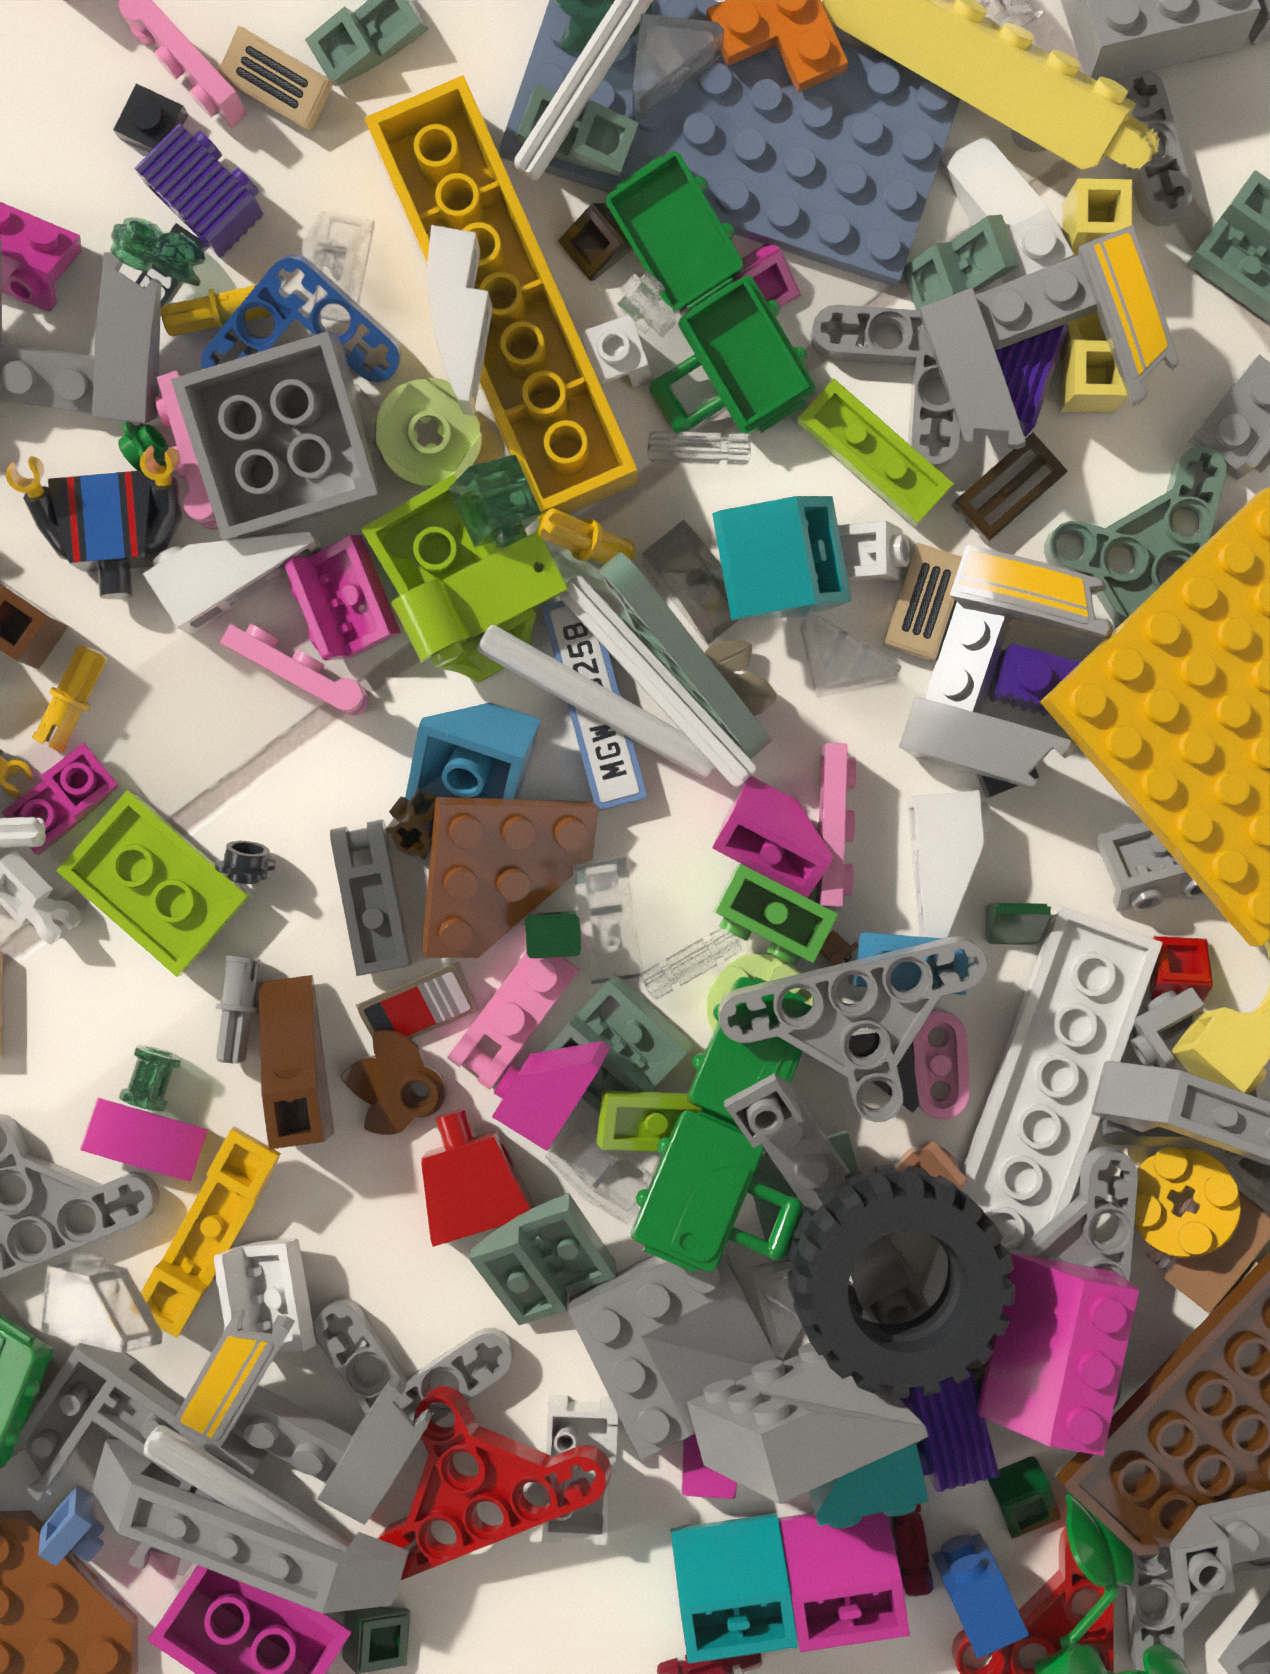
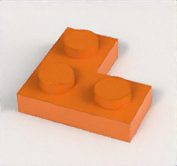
(794, 26)

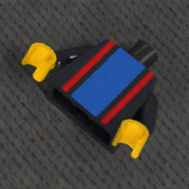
(106, 518)

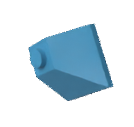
(473, 753)

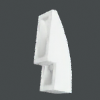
(458, 310)

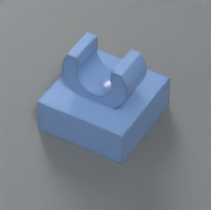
(71, 1528)

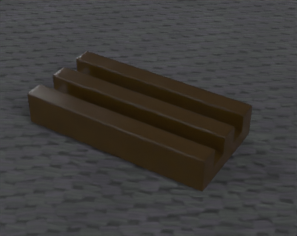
(975, 517)

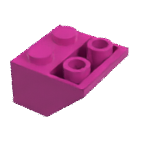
(843, 1582)

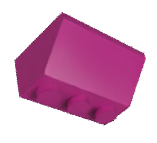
(1061, 1353)
(240, 1629)

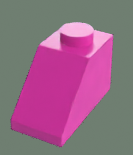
(773, 837)
(547, 1090)

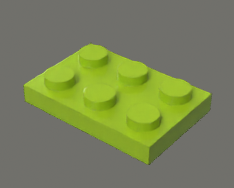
(153, 883)

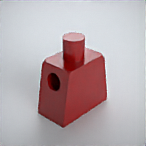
(470, 1181)

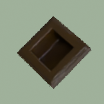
(595, 241)

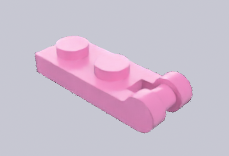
(182, 57)
(196, 500)
(299, 670)
(513, 1014)

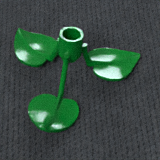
(1106, 1564)

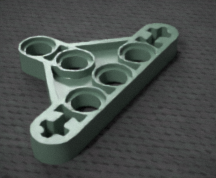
(1147, 535)
(675, 647)

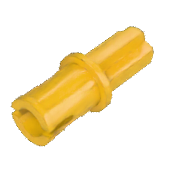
(207, 311)
(582, 538)
(70, 697)

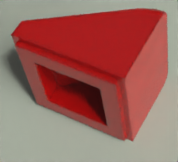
(1180, 966)

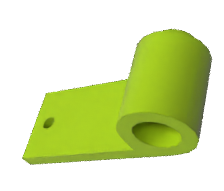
(487, 593)

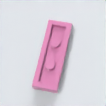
(835, 822)

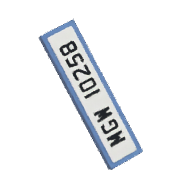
(605, 752)

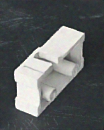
(589, 1425)

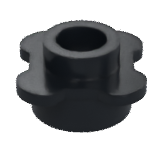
(246, 862)

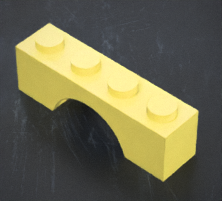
(1087, 366)
(1228, 1045)

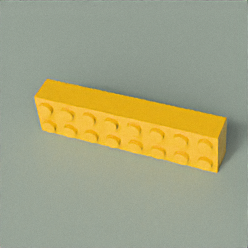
(533, 357)

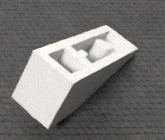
(992, 186)
(215, 577)
(944, 851)

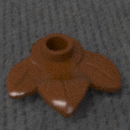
(387, 1083)

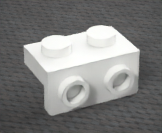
(266, 1283)

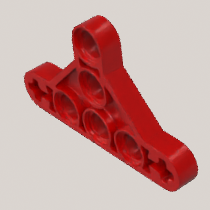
(503, 1472)
(1048, 1618)

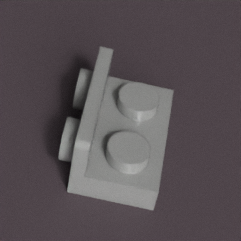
(1241, 422)
(1142, 869)

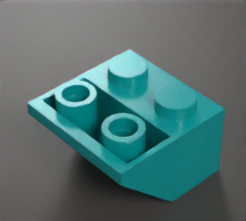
(782, 558)
(885, 1486)
(733, 1588)

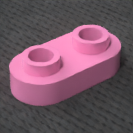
(944, 1063)

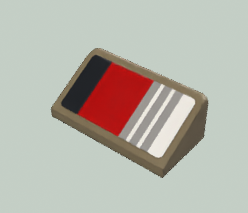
(420, 1004)

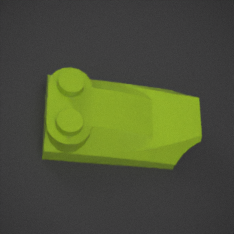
(430, 542)

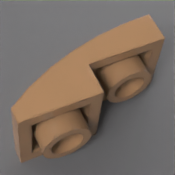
(1212, 1275)

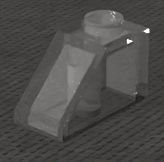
(607, 919)
(97, 1305)

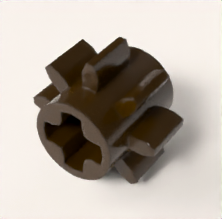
(413, 823)

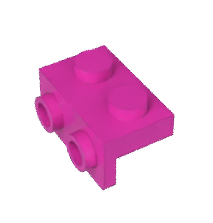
(34, 256)
(342, 599)

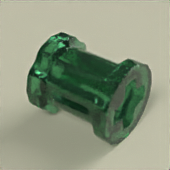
(150, 1078)

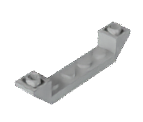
(1184, 1104)
(781, 1121)
(1216, 1540)
(242, 1544)

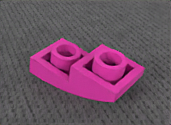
(65, 795)
(143, 1139)

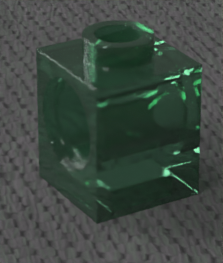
(495, 502)

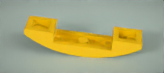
(208, 1229)

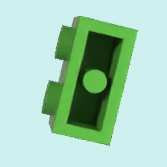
(776, 913)

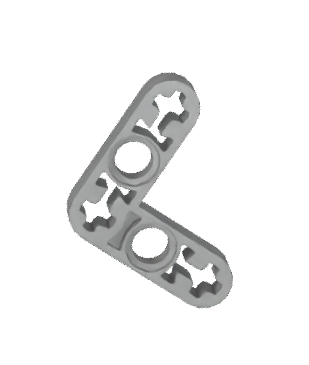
(1176, 181)
(912, 351)
(366, 1394)

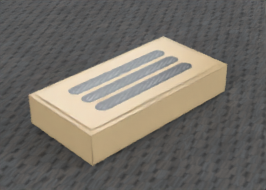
(275, 78)
(923, 603)

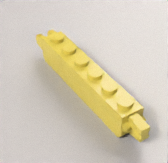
(1004, 76)

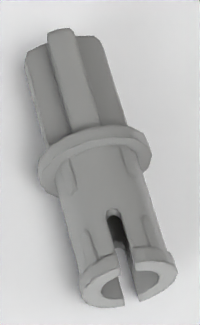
(237, 1005)

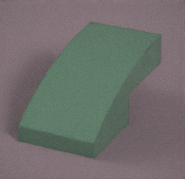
(364, 38)
(595, 141)
(966, 262)

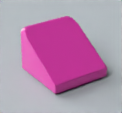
(771, 274)
(700, 1480)

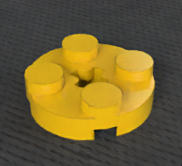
(1214, 1190)

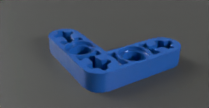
(288, 307)

